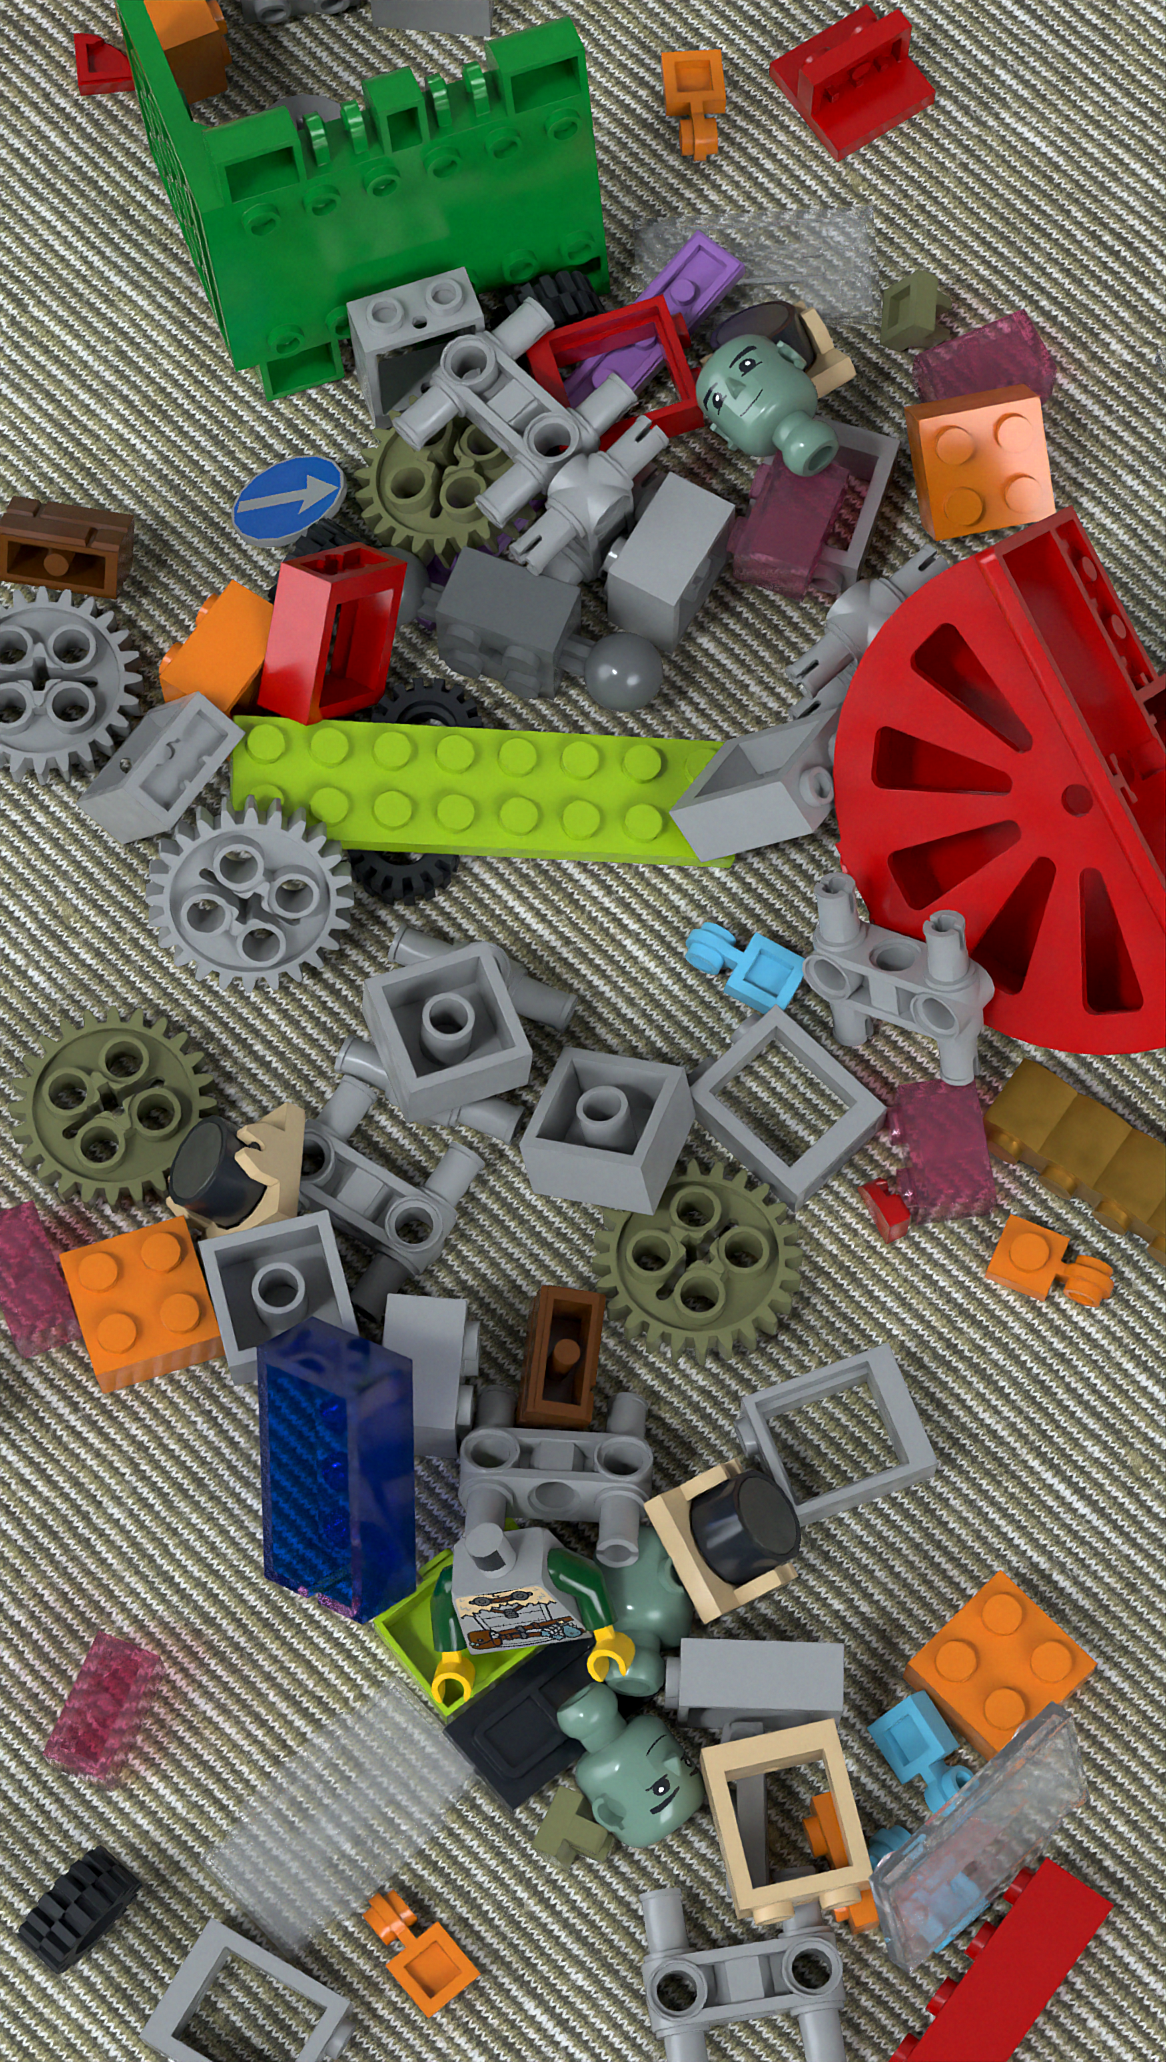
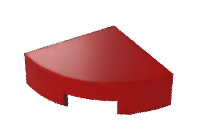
(101, 66)
(886, 1210)

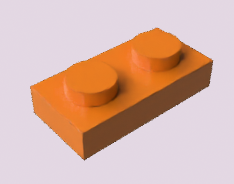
(826, 1839)

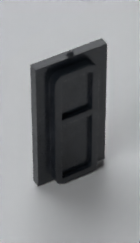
(514, 1729)

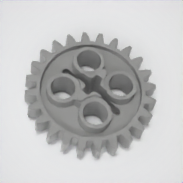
(46, 632)
(249, 893)

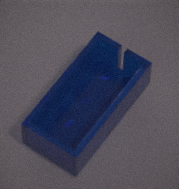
(337, 1468)

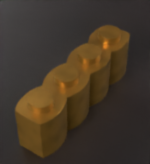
(1082, 1152)

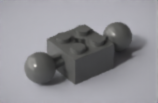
(525, 632)

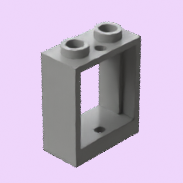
(388, 322)
(869, 458)
(171, 761)
(761, 788)
(826, 1156)
(894, 1405)
(755, 1682)
(199, 1973)

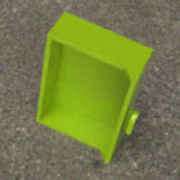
(409, 1637)

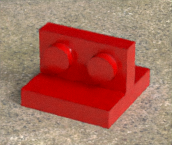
(854, 80)

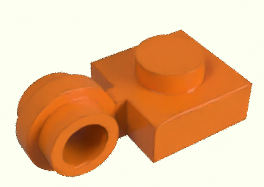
(694, 87)
(1031, 1258)
(429, 1967)

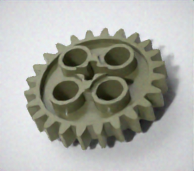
(445, 483)
(85, 1063)
(741, 1295)

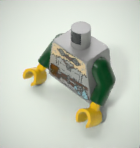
(520, 1594)

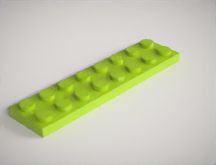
(475, 788)

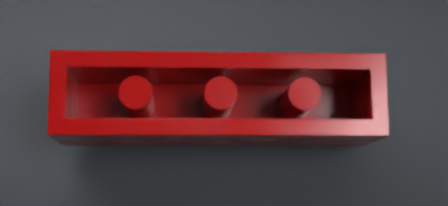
(1012, 1970)

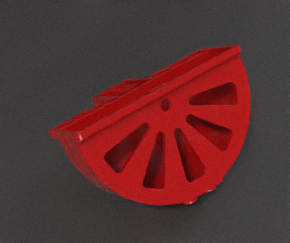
(1017, 774)

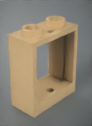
(768, 1754)

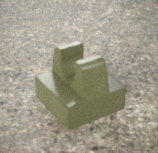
(911, 313)
(570, 1831)

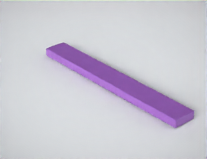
(691, 285)

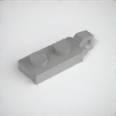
(751, 1809)

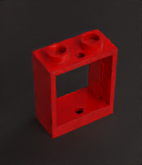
(612, 332)
(302, 625)

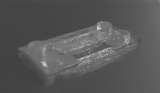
(788, 256)
(340, 1817)
(979, 1838)

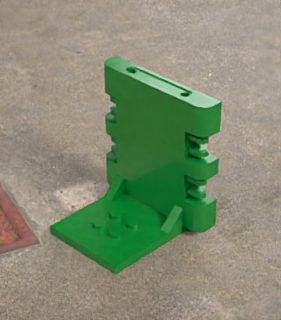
(412, 187)

